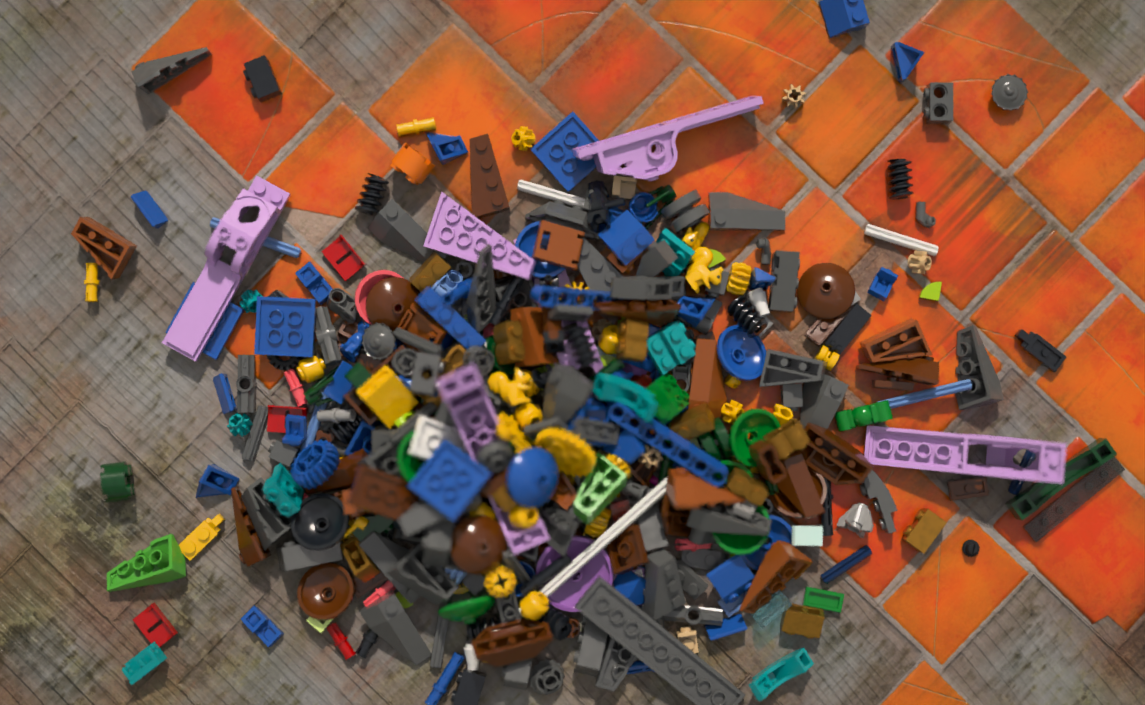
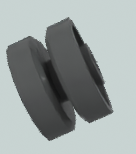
(686, 213)

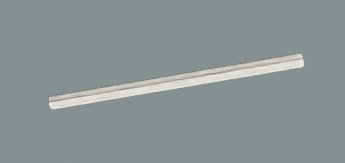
(604, 539)

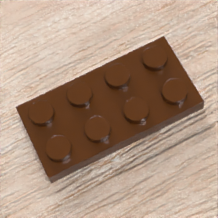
(381, 493)

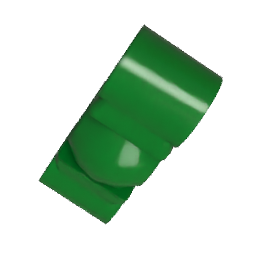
(863, 415)

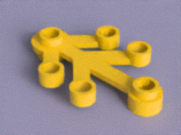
(508, 430)

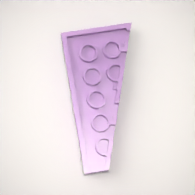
(464, 236)

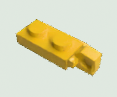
(201, 537)

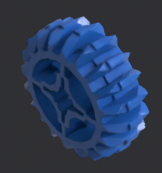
(315, 464)

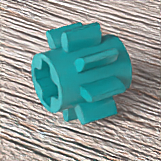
(249, 301)
(239, 424)

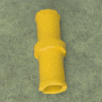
(416, 126)
(91, 282)

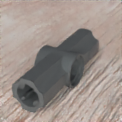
(327, 337)
(246, 397)
(707, 615)

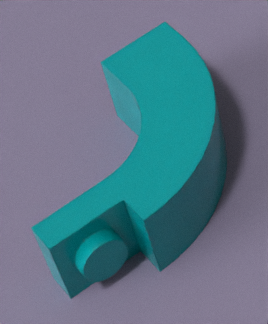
(626, 392)
(779, 672)

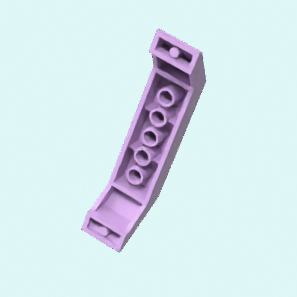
(478, 427)

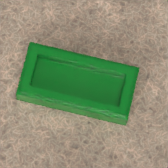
(823, 599)

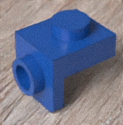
(882, 283)
(295, 430)

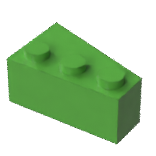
(598, 489)

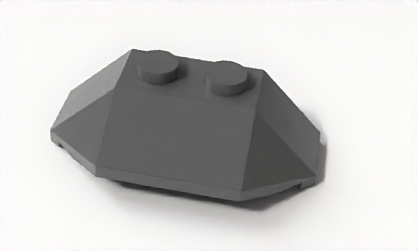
(563, 215)

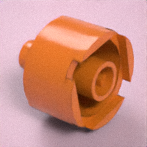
(412, 163)

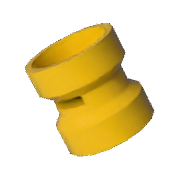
(826, 355)

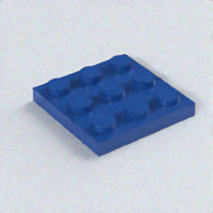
(556, 151)
(285, 326)
(223, 330)
(449, 480)

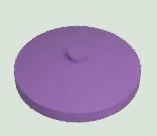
(574, 588)

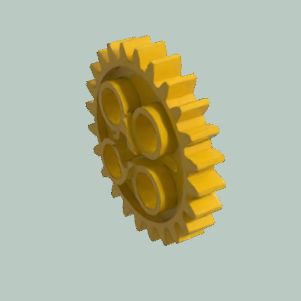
(567, 450)

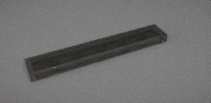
(1073, 499)

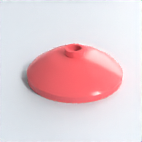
(364, 288)

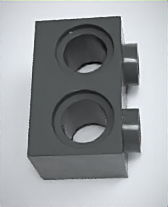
(944, 103)

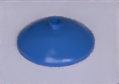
(526, 242)
(741, 355)
(525, 476)
(780, 531)

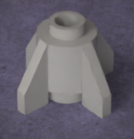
(857, 519)

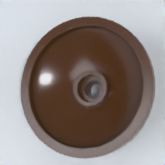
(384, 297)
(821, 302)
(784, 505)
(467, 540)
(317, 584)

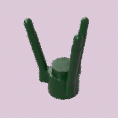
(665, 195)
(314, 394)

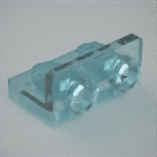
(771, 609)

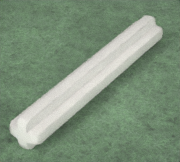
(549, 193)
(901, 240)

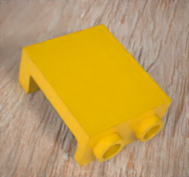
(387, 396)

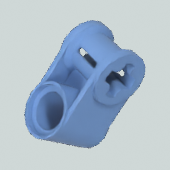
(447, 282)

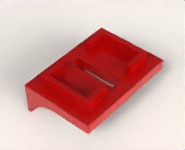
(336, 251)
(277, 416)
(150, 617)

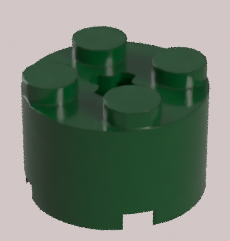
(116, 481)

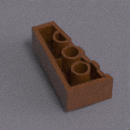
(486, 182)

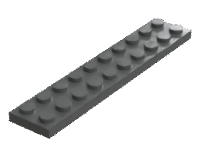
(656, 646)

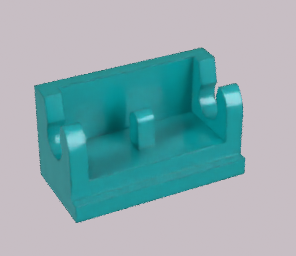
(143, 662)

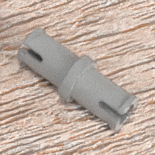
(336, 415)

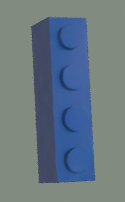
(449, 319)

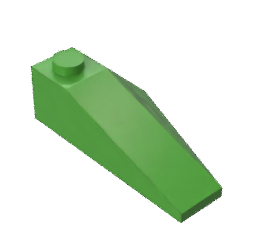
(154, 565)

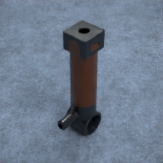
(551, 328)

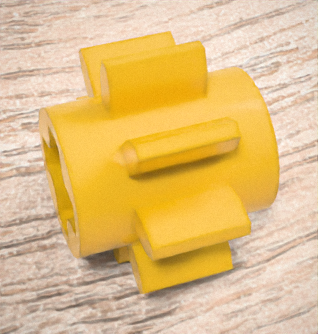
(523, 138)
(731, 411)

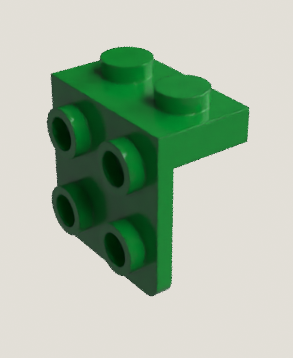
(669, 396)

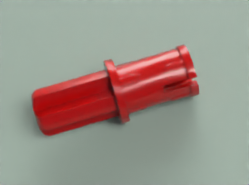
(340, 640)

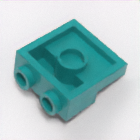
(681, 249)
(670, 347)
(283, 491)

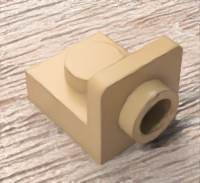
(688, 638)

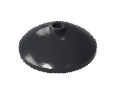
(314, 512)

